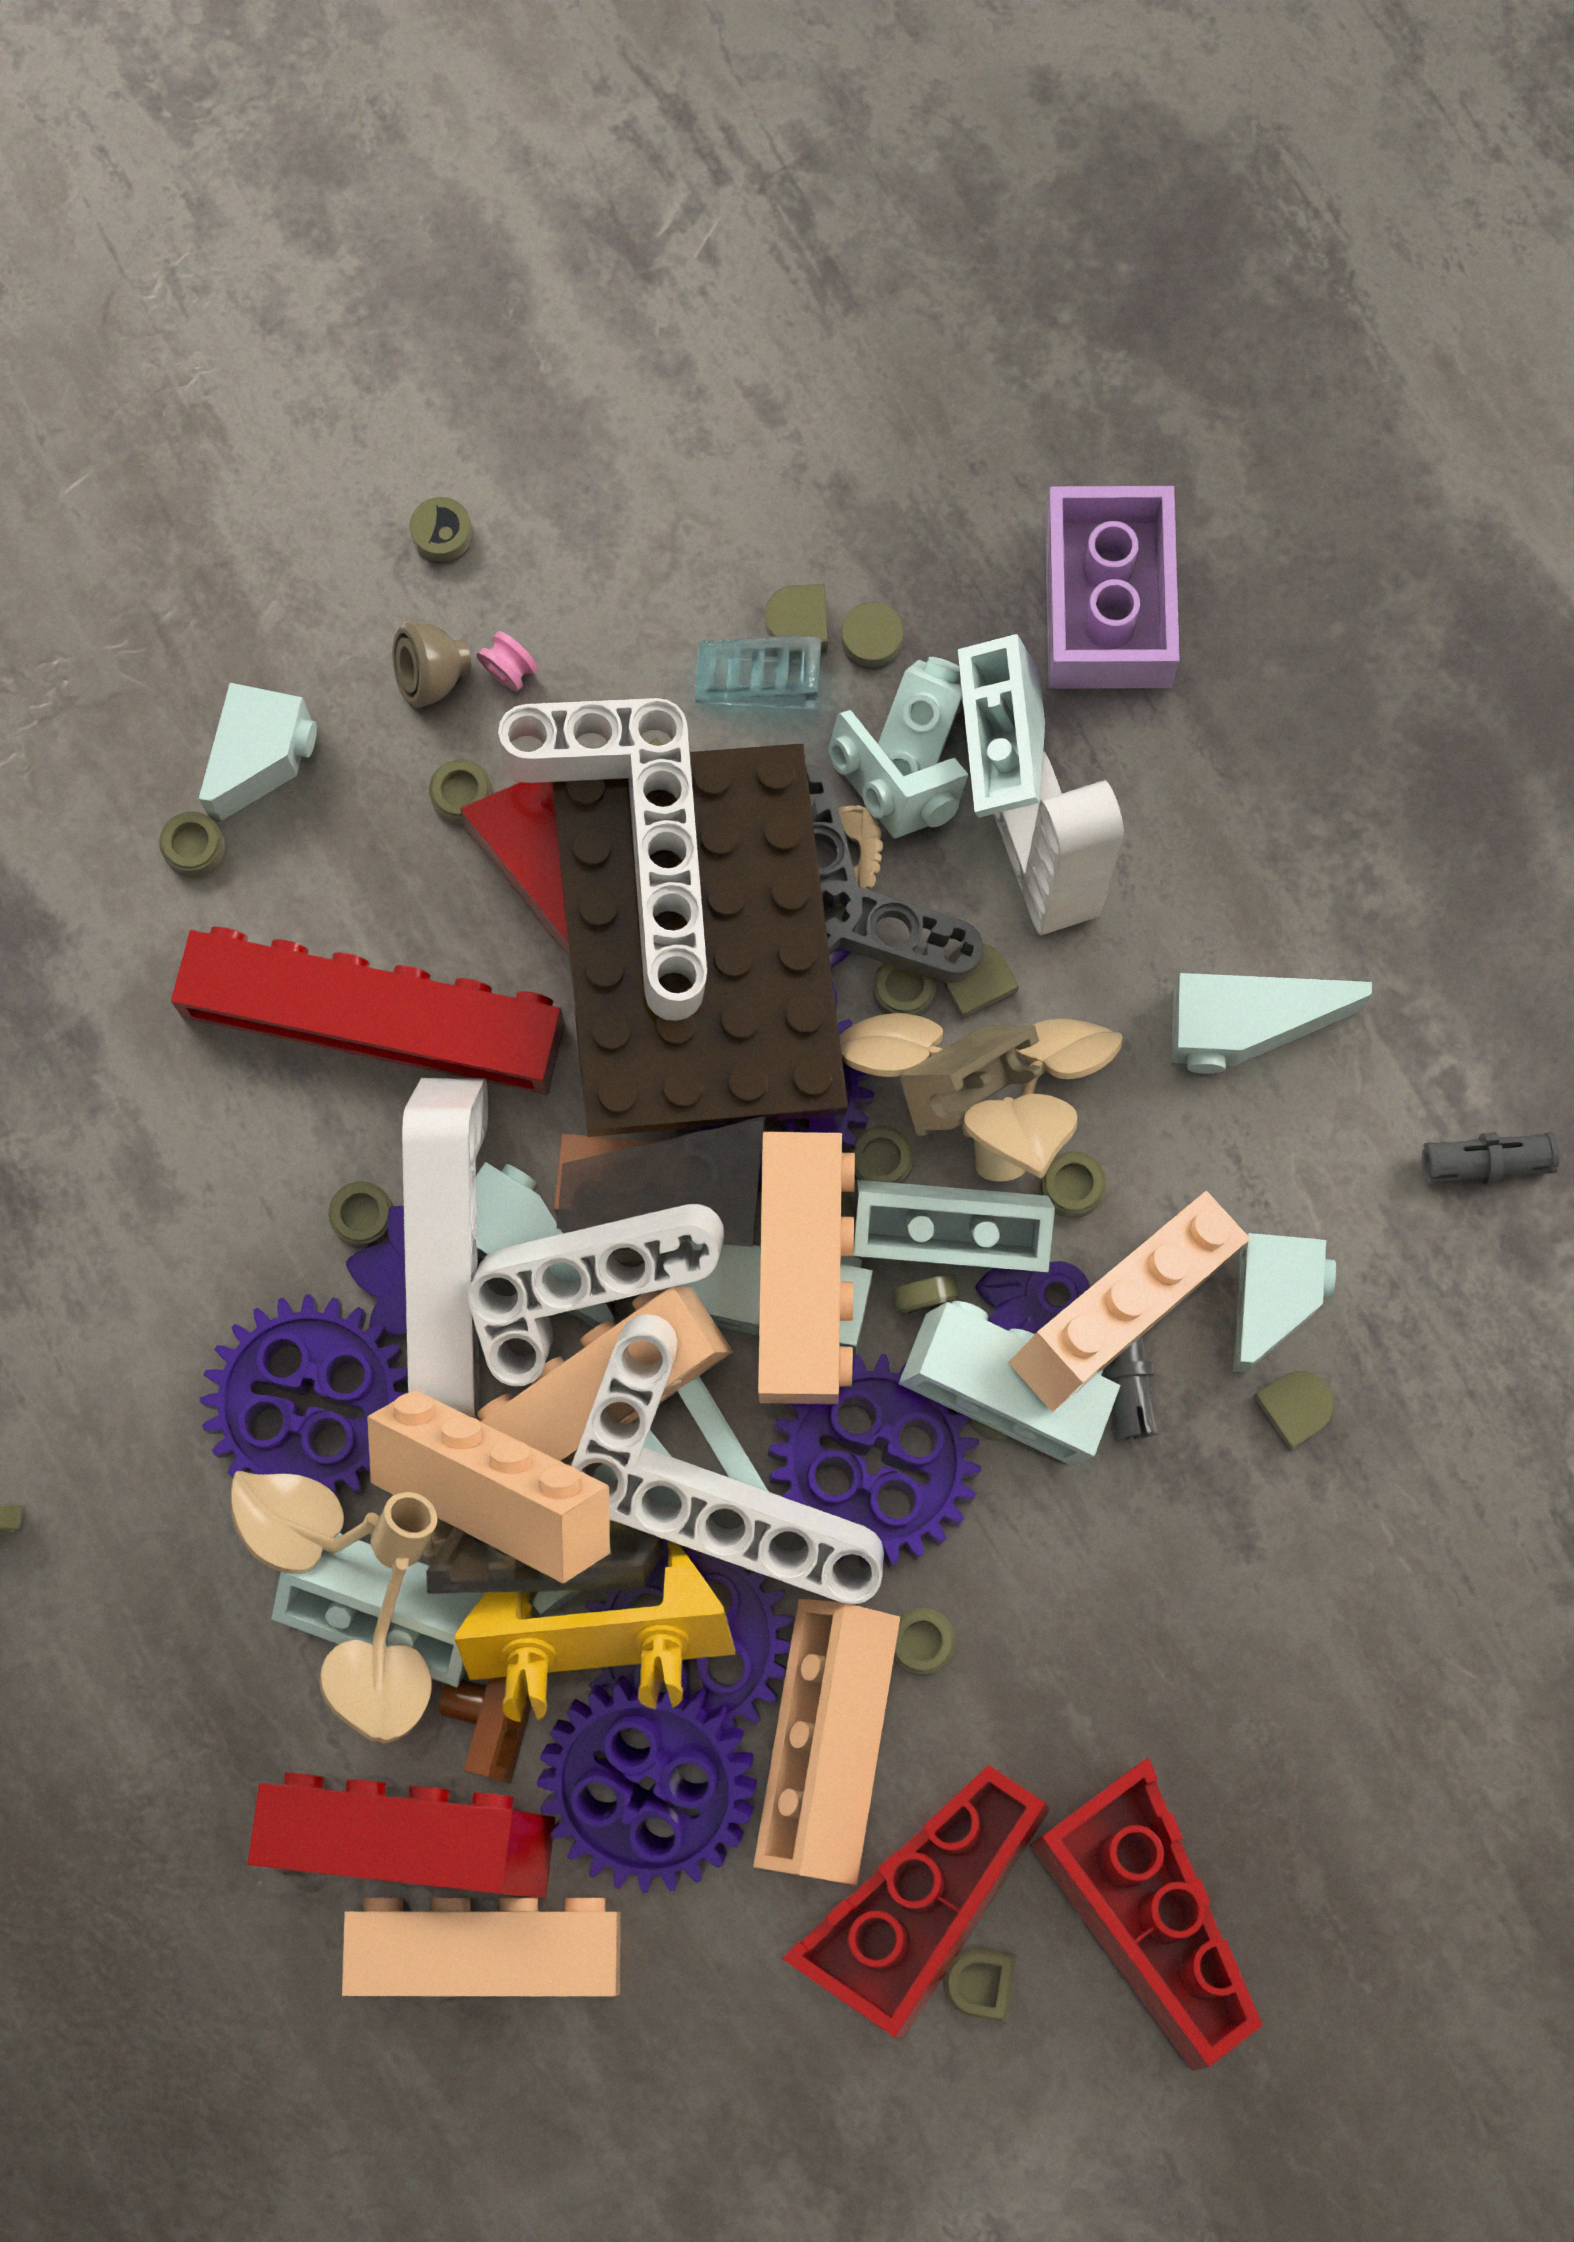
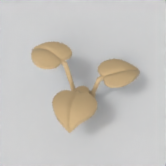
(1007, 1132)
(286, 1527)

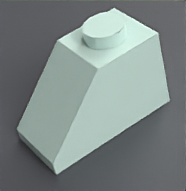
(255, 748)
(1277, 1292)

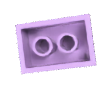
(1111, 587)

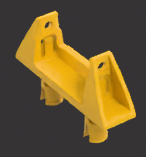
(508, 1643)

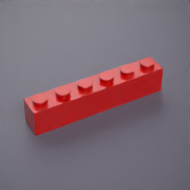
(369, 1010)

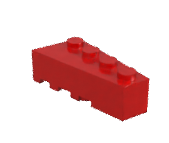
(521, 839)
(401, 1838)
(1143, 1903)
(914, 1914)

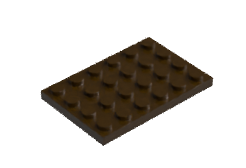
(768, 1003)

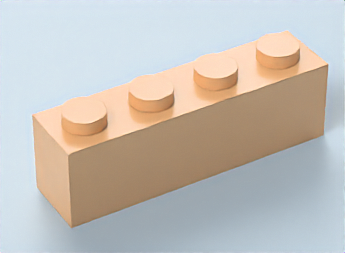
(801, 1268)
(1128, 1301)
(559, 1401)
(491, 1485)
(827, 1741)
(481, 1952)

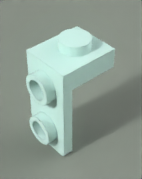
(922, 715)
(898, 801)

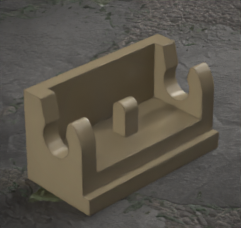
(966, 1074)

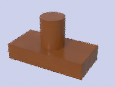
(495, 1737)

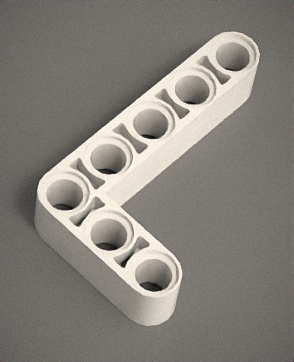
(653, 826)
(1064, 851)
(439, 1150)
(706, 1491)

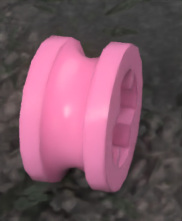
(507, 661)

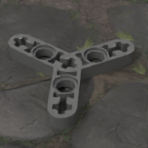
(868, 907)

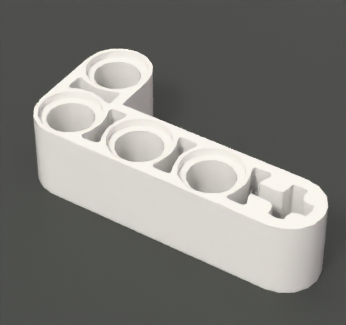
(601, 1280)

